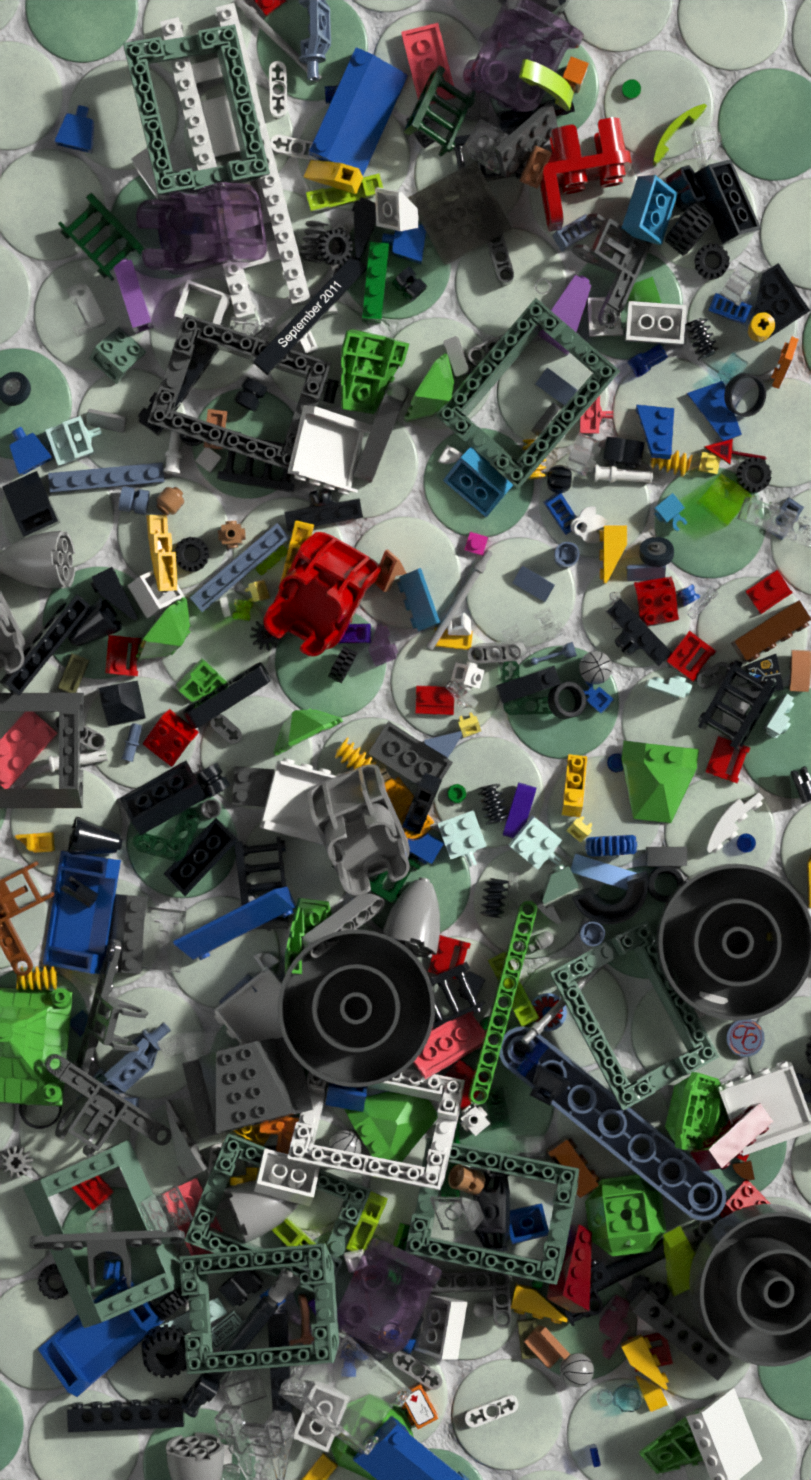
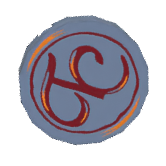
(745, 1037)

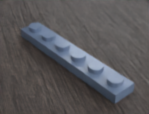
(106, 477)
(239, 567)

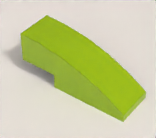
(368, 1222)
(292, 1234)

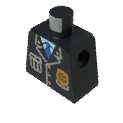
(763, 669)

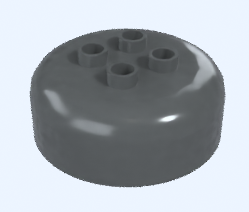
(718, 944)
(357, 1009)
(756, 1284)

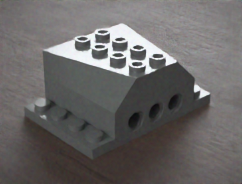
(246, 1086)

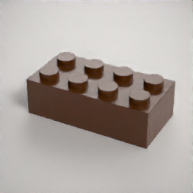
(770, 631)

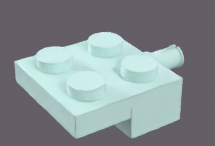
(71, 440)
(462, 836)
(536, 843)

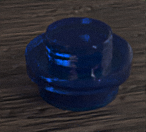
(615, 763)
(746, 843)

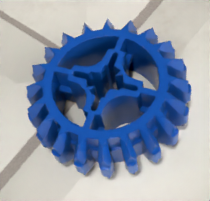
(611, 845)

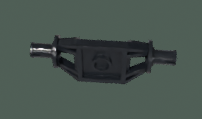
(496, 1211)

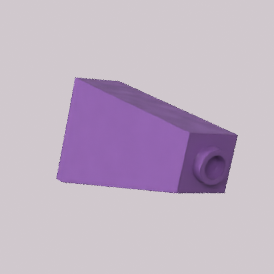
(133, 296)
(570, 307)

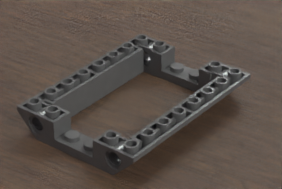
(246, 346)
(70, 724)

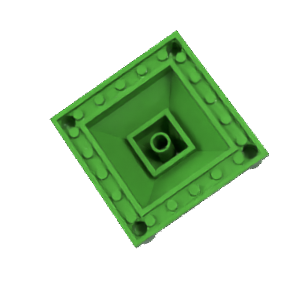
(30, 1030)

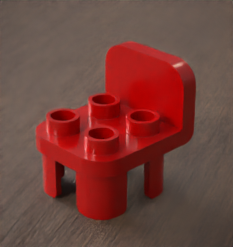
(573, 171)
(321, 593)

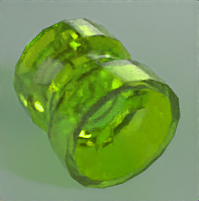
(242, 608)

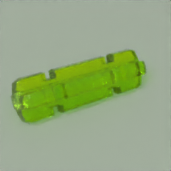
(271, 560)

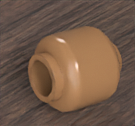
(170, 500)

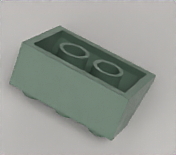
(558, 883)

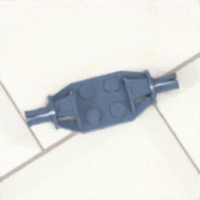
(320, 36)
(133, 1064)

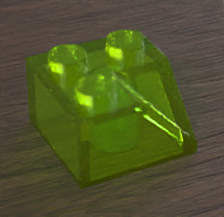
(723, 499)

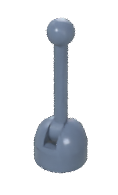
(568, 651)

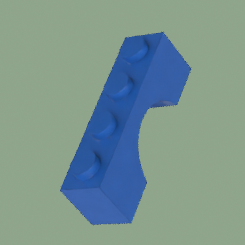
(425, 848)

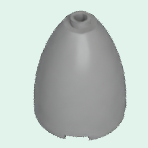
(40, 560)
(416, 919)
(256, 1212)
(195, 1457)

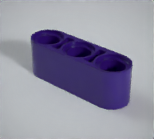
(519, 809)

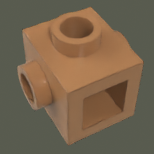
(231, 542)

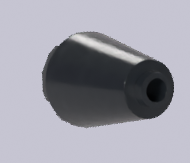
(95, 624)
(92, 839)

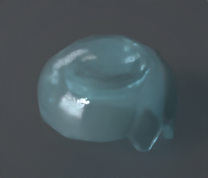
(627, 1397)

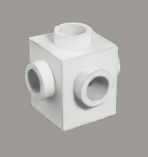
(467, 675)
(474, 1126)

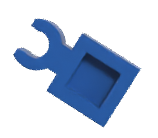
(598, 698)

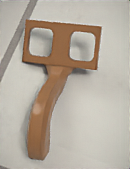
(306, 1338)

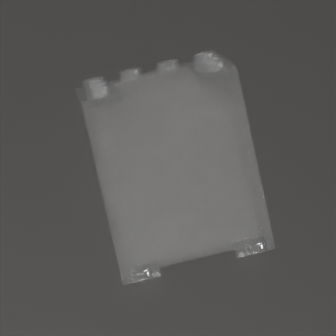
(346, 1395)

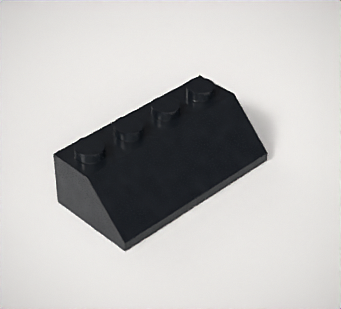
(727, 201)
(163, 798)
(201, 856)

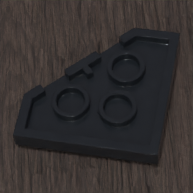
(779, 299)

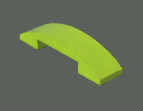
(549, 81)
(692, 115)
(333, 197)
(521, 1004)

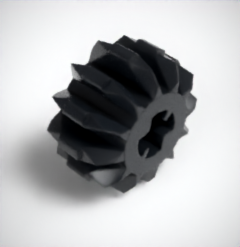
(259, 636)

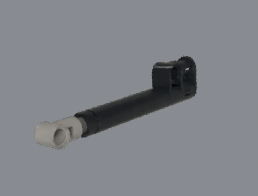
(632, 1264)
(208, 1383)

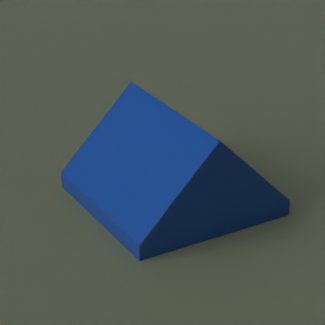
(346, 1097)
(528, 1223)

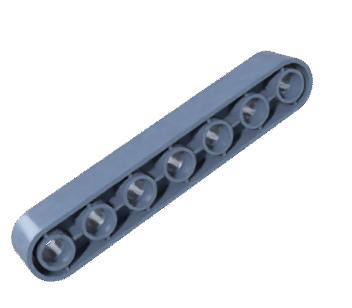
(630, 1128)

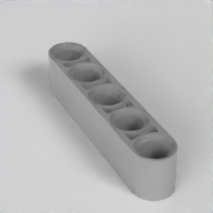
(347, 918)

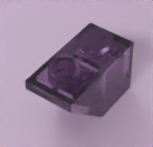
(380, 647)

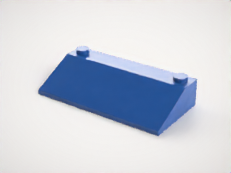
(358, 111)
(236, 923)
(78, 933)
(85, 1354)
(403, 1457)

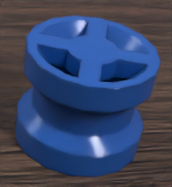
(688, 595)
(112, 1270)

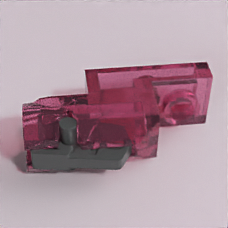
(612, 1323)

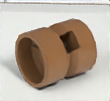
(466, 1179)

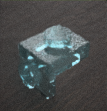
(732, 367)

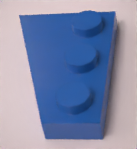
(712, 405)
(658, 429)

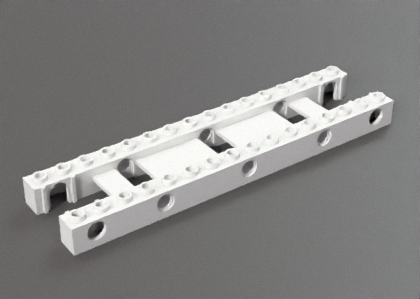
(214, 136)

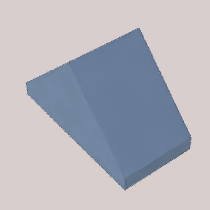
(445, 743)

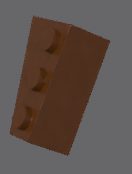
(564, 1154)

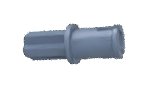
(132, 742)

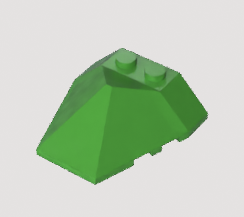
(368, 368)
(433, 391)
(167, 632)
(301, 726)
(657, 778)
(307, 916)
(392, 1123)
(673, 1448)

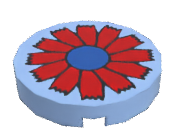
(543, 1004)

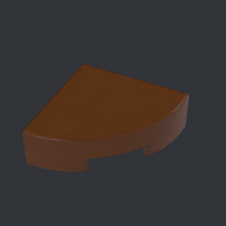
(744, 1169)

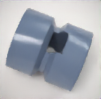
(134, 500)
(566, 555)
(592, 933)

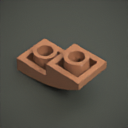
(800, 670)

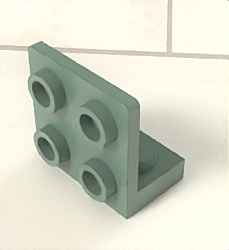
(116, 354)

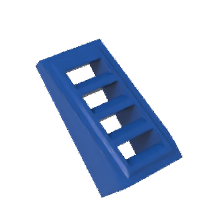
(741, 320)
(558, 496)

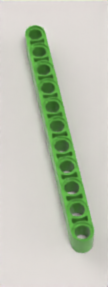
(508, 994)

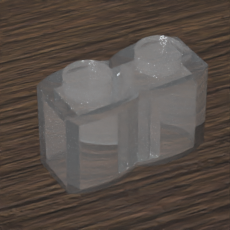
(739, 283)
(582, 454)

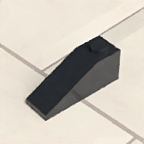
(364, 224)
(110, 588)
(528, 684)
(422, 803)

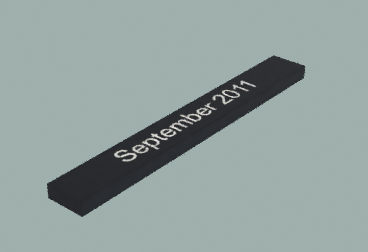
(309, 315)

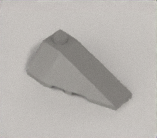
(188, 1154)

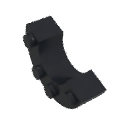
(613, 910)

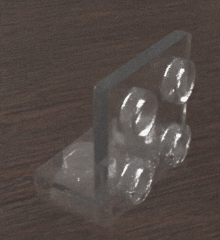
(165, 1209)

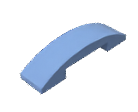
(600, 871)

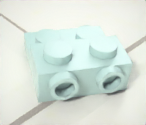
(674, 686)
(778, 722)

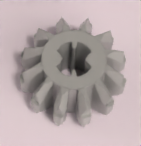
(21, 1167)

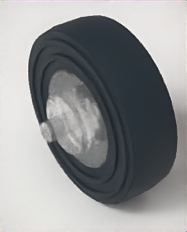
(14, 388)

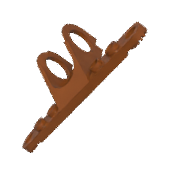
(9, 939)

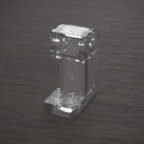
(88, 308)

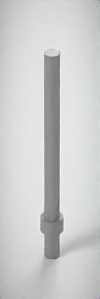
(252, 14)
(479, 567)
(538, 1027)

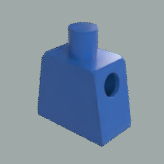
(77, 131)
(407, 243)
(28, 452)

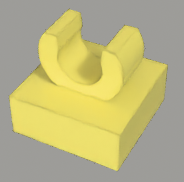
(709, 463)
(258, 591)
(469, 726)
(579, 829)

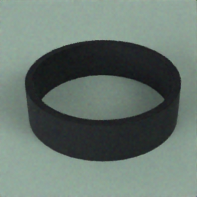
(761, 396)
(35, 1126)

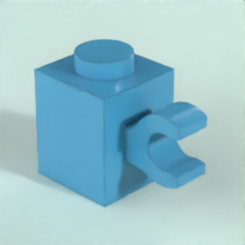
(669, 510)

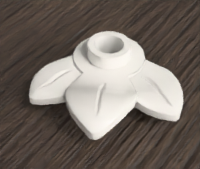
(590, 525)

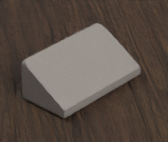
(457, 356)
(106, 420)

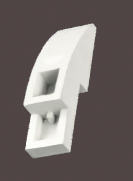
(725, 827)

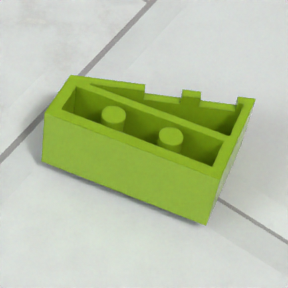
(678, 1260)

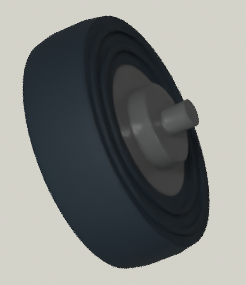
(656, 551)

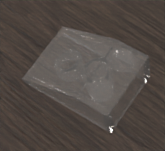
(160, 931)

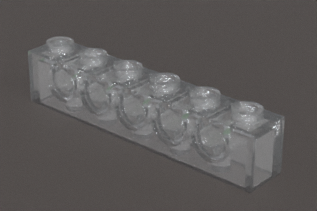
(750, 514)

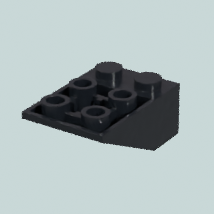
(31, 505)

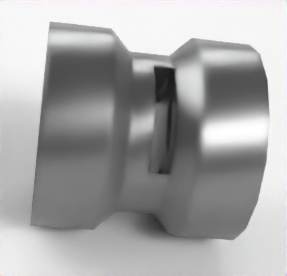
(211, 808)

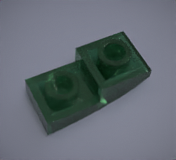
(497, 1109)

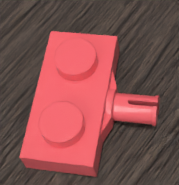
(592, 417)

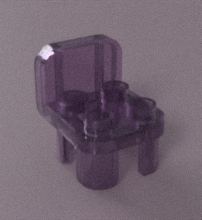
(519, 33)
(204, 228)
(386, 1297)

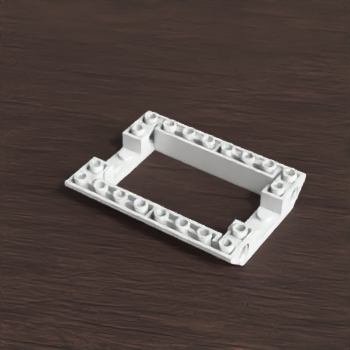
(409, 1082)

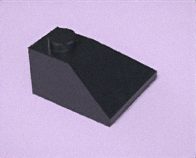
(122, 702)

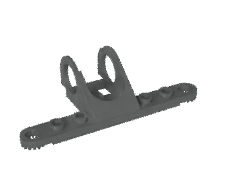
(625, 263)
(99, 1025)
(103, 1107)
(107, 1246)

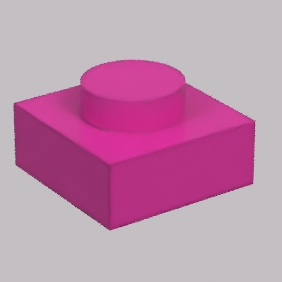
(476, 543)

